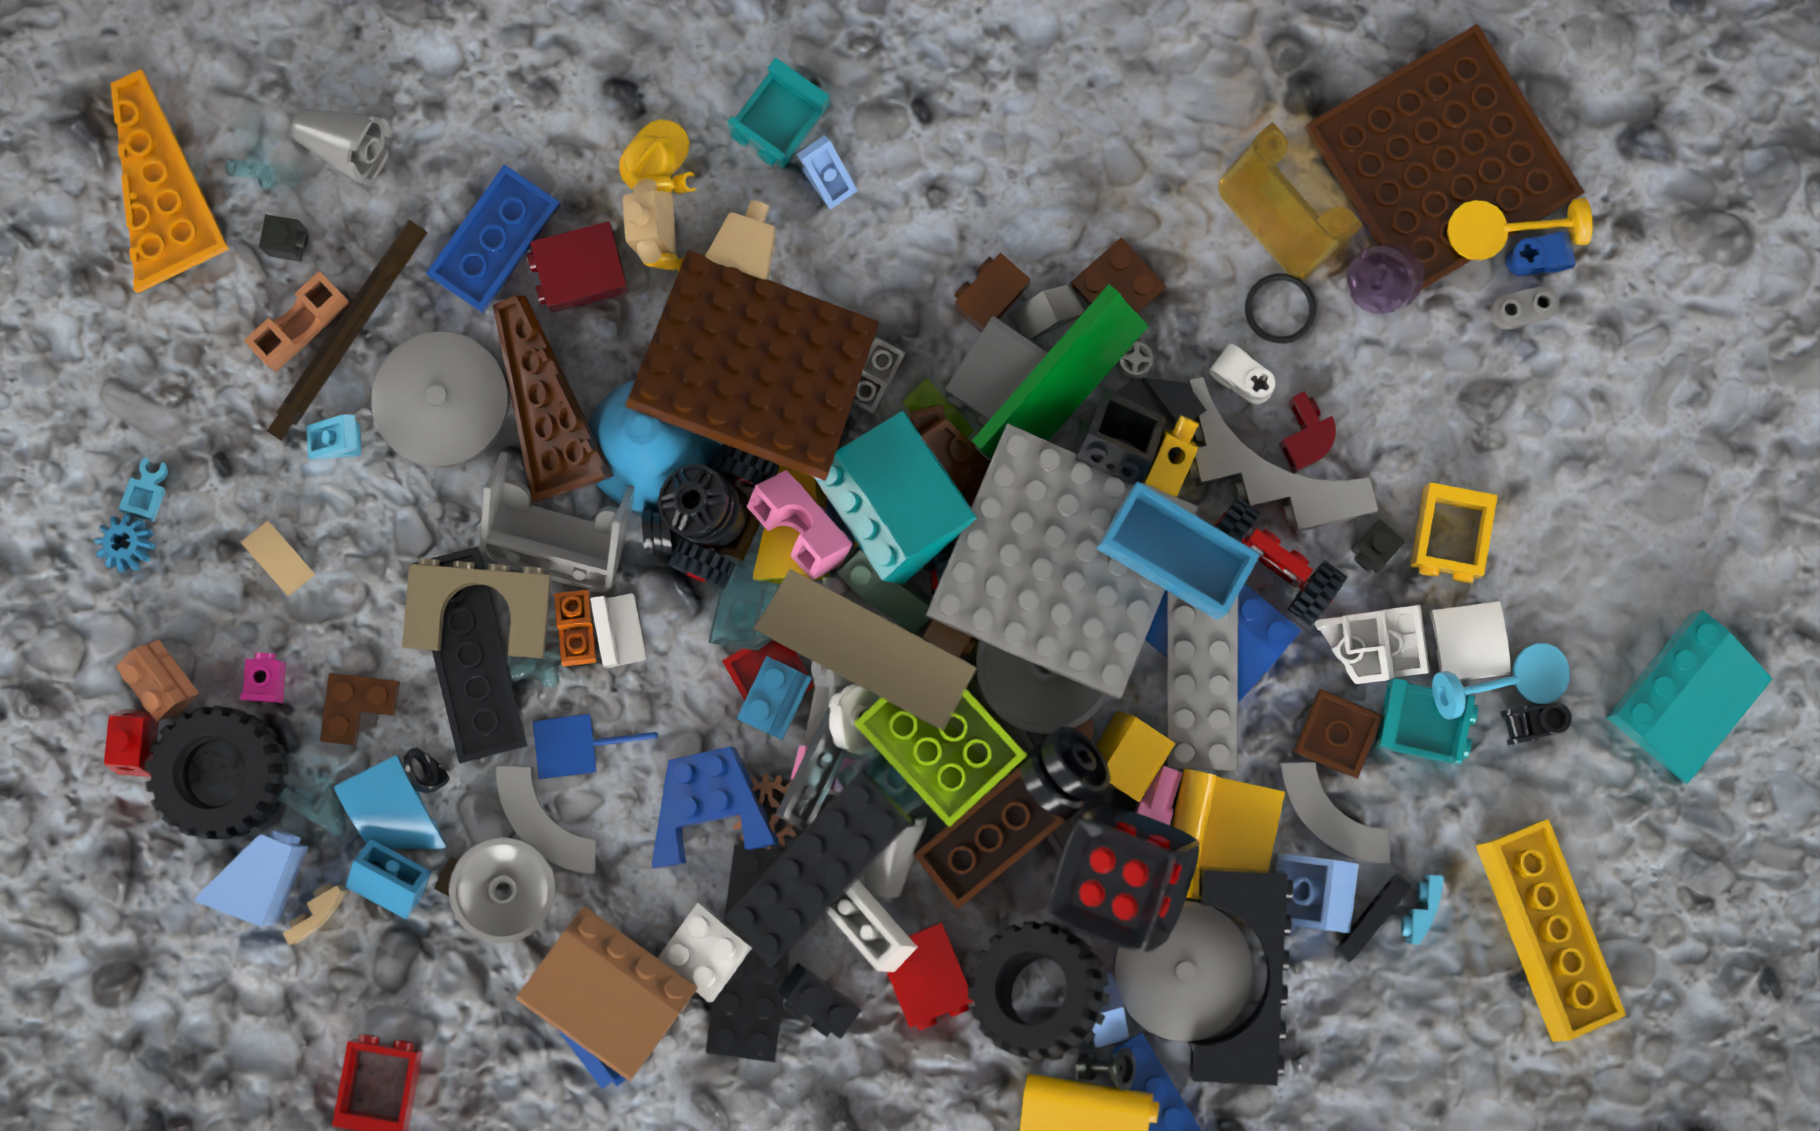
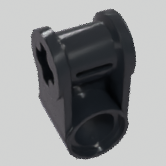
(1529, 722)

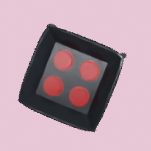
(1123, 878)

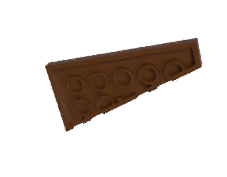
(551, 427)

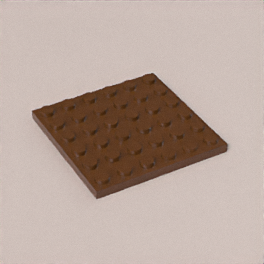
(1437, 139)
(754, 365)

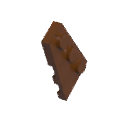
(957, 456)

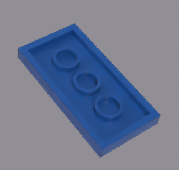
(493, 239)

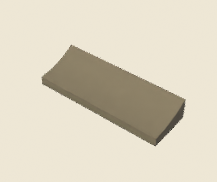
(866, 649)

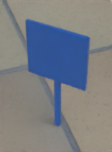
(567, 745)

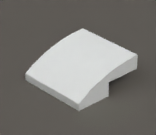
(1472, 641)

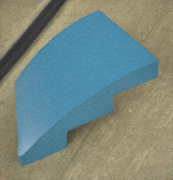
(389, 808)

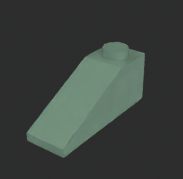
(896, 600)

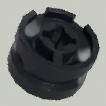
(656, 534)

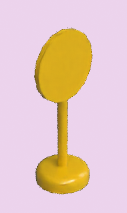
(1481, 230)

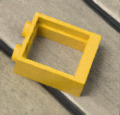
(1457, 497)

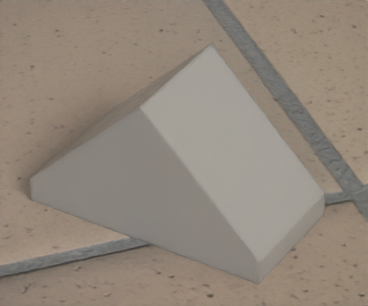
(1047, 311)

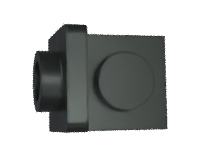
(1377, 547)

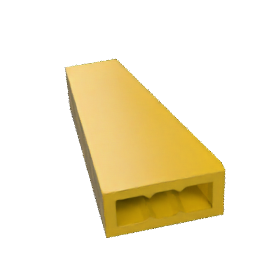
(777, 544)

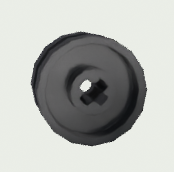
(1065, 772)

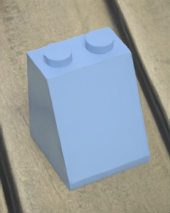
(258, 879)

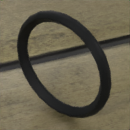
(1280, 339)

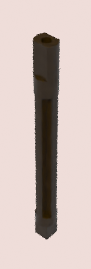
(347, 329)

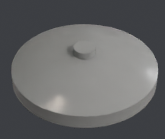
(440, 399)
(1191, 981)

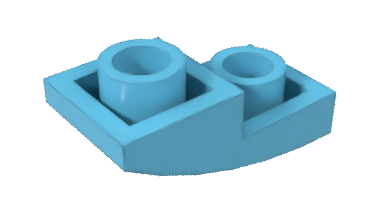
(1418, 921)

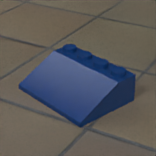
(1261, 636)

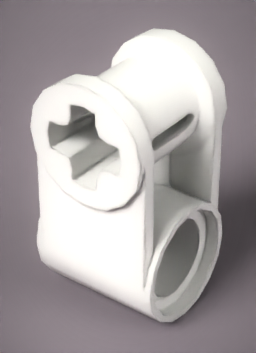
(1240, 373)

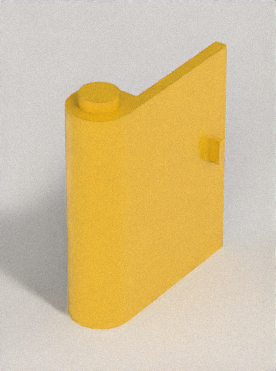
(1230, 821)
(1084, 1106)

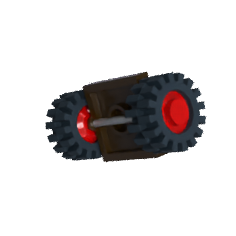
(704, 562)

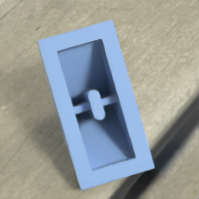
(1114, 1025)

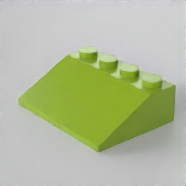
(946, 766)

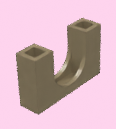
(433, 586)

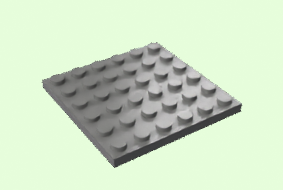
(1032, 569)

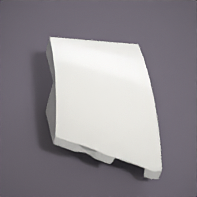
(1378, 643)

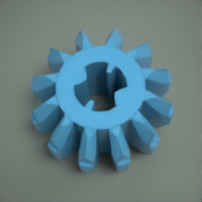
(134, 533)

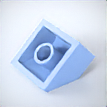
(1321, 891)

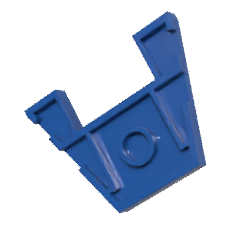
(706, 790)

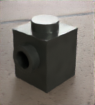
(284, 238)

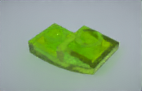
(926, 395)

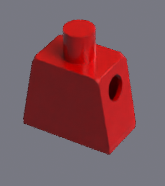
(129, 741)

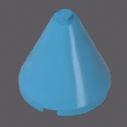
(643, 449)

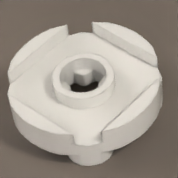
(844, 712)

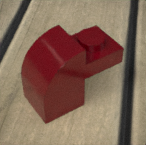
(1313, 440)

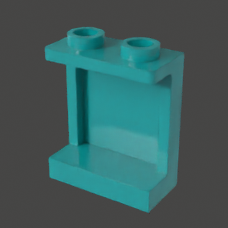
(779, 114)
(1418, 729)

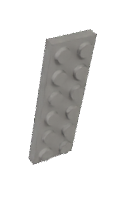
(1202, 687)

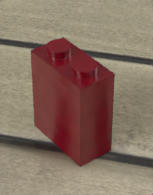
(578, 267)

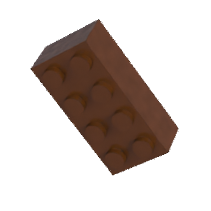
(986, 840)

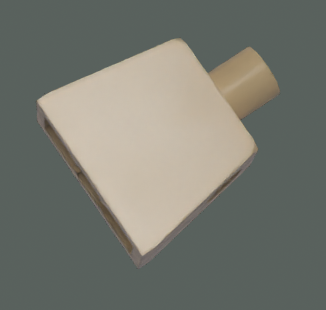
(745, 242)

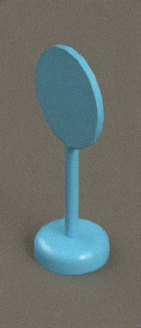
(1538, 675)

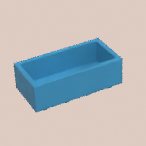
(1178, 551)

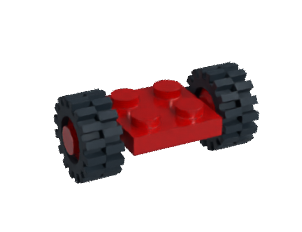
(1291, 566)

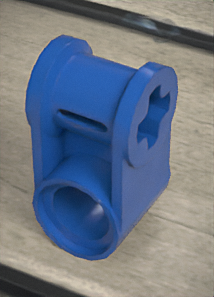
(1546, 254)

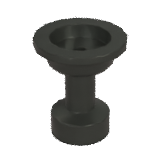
(1120, 1067)

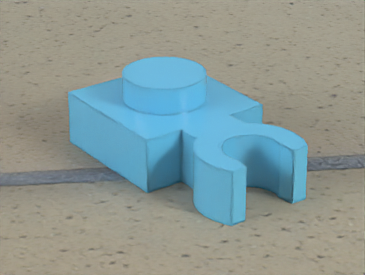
(144, 496)

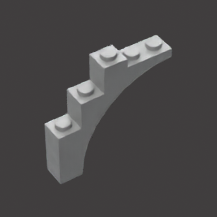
(1308, 500)

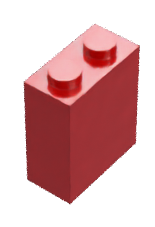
(930, 980)

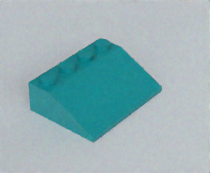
(895, 498)
(1690, 695)

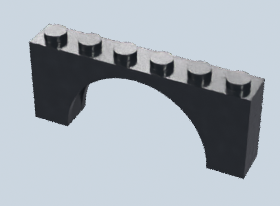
(1252, 1049)

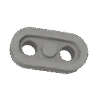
(1525, 306)

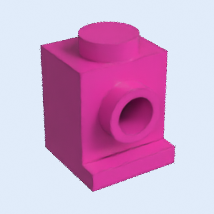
(272, 688)

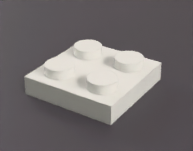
(705, 951)

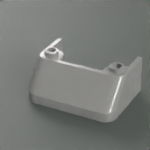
(564, 545)

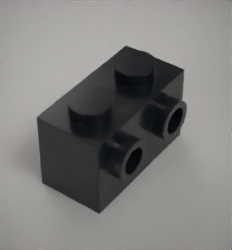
(817, 999)

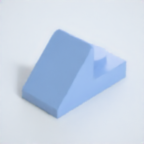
(826, 172)

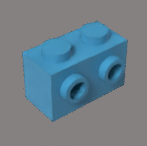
(388, 879)

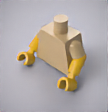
(651, 221)

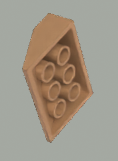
(606, 993)

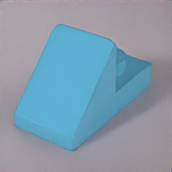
(334, 438)

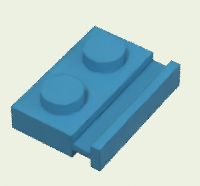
(774, 698)

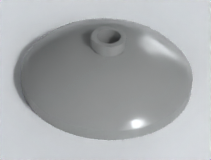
(498, 916)

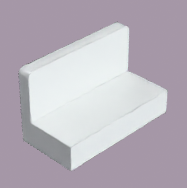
(618, 630)

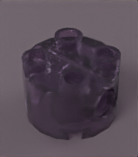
(1385, 278)

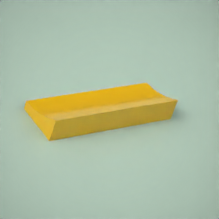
(1551, 931)

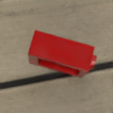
(365, 1121)

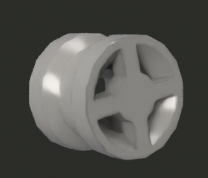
(1136, 355)

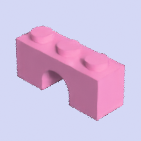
(786, 503)

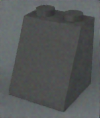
(992, 371)

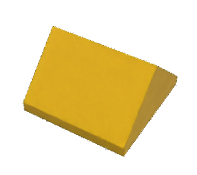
(1133, 754)

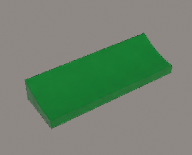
(1067, 371)

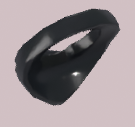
(435, 774)

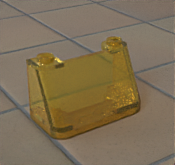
(1278, 212)

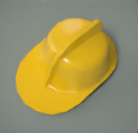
(654, 152)

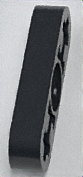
(1373, 917)

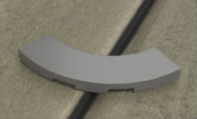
(1326, 821)
(536, 827)

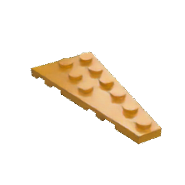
(162, 199)

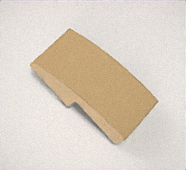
(277, 558)
(322, 907)

